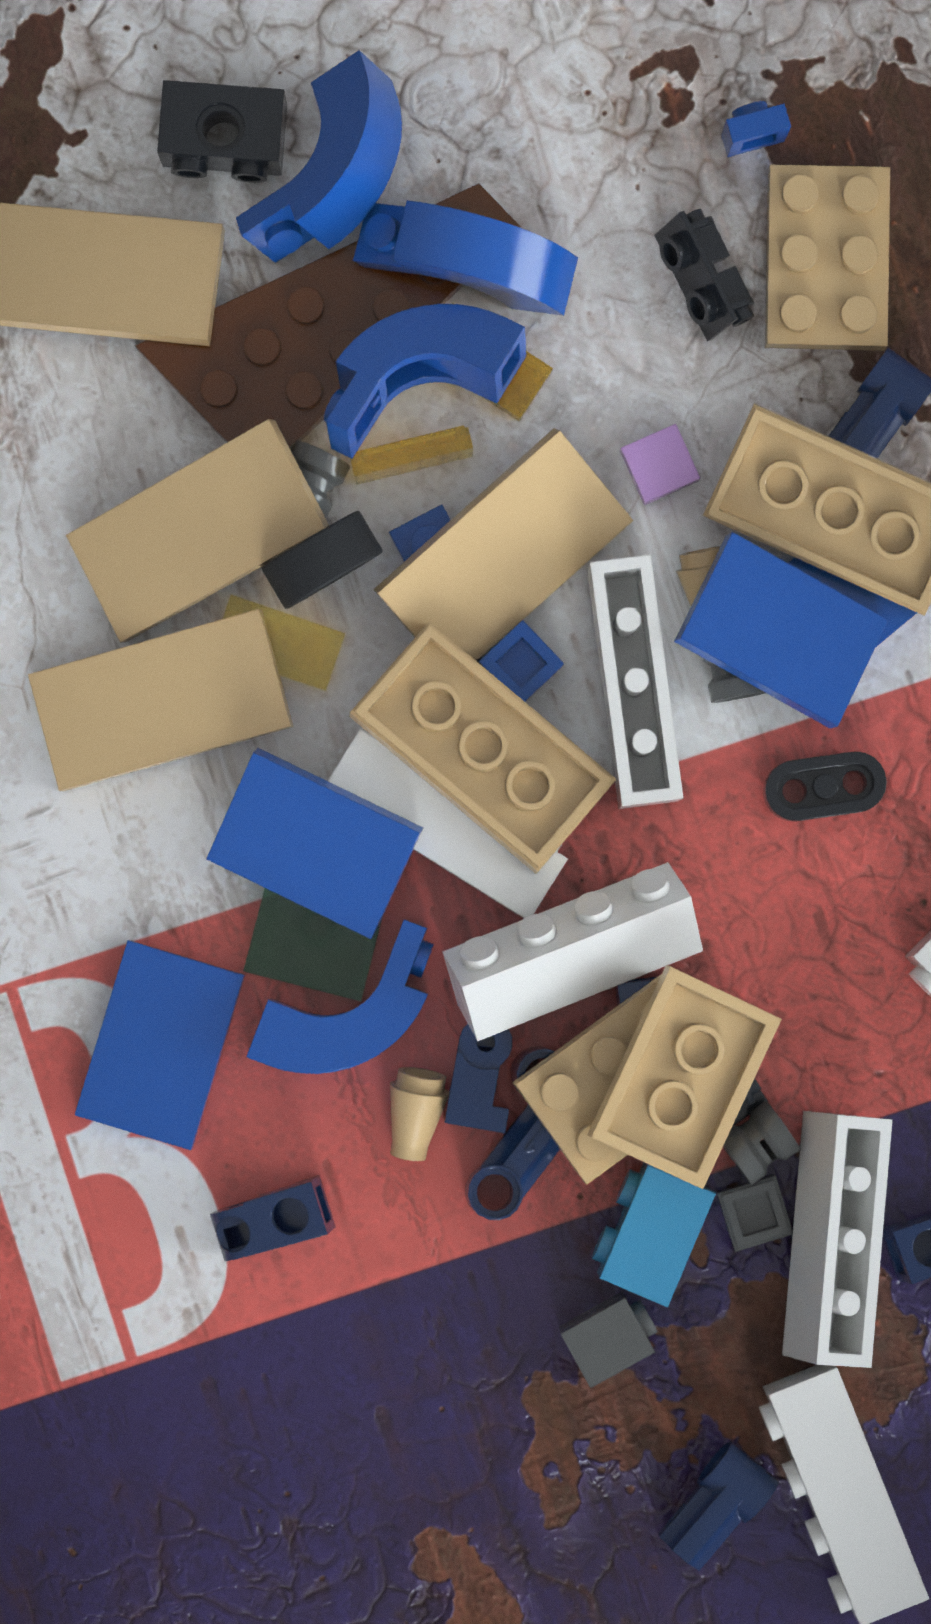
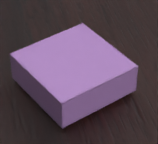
(660, 464)

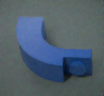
(346, 169)
(468, 250)
(416, 348)
(331, 1043)

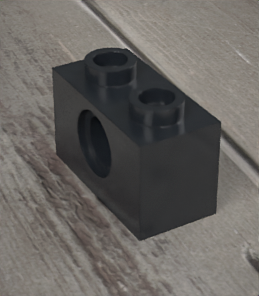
(194, 108)

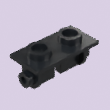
(713, 299)

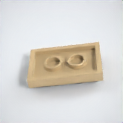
(827, 257)
(684, 1077)
(574, 1079)

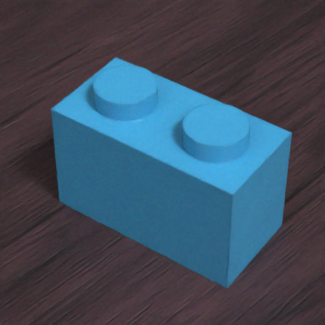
(653, 1233)

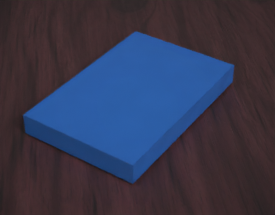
(781, 630)
(314, 843)
(159, 1045)

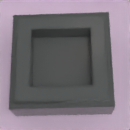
(754, 1213)

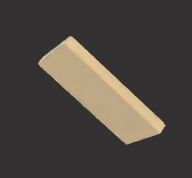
(109, 273)
(828, 507)
(197, 530)
(507, 549)
(160, 700)
(482, 747)

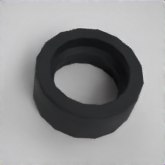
(322, 559)

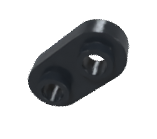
(824, 787)

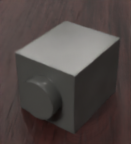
(609, 1338)

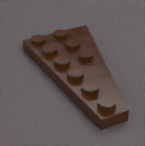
(281, 341)

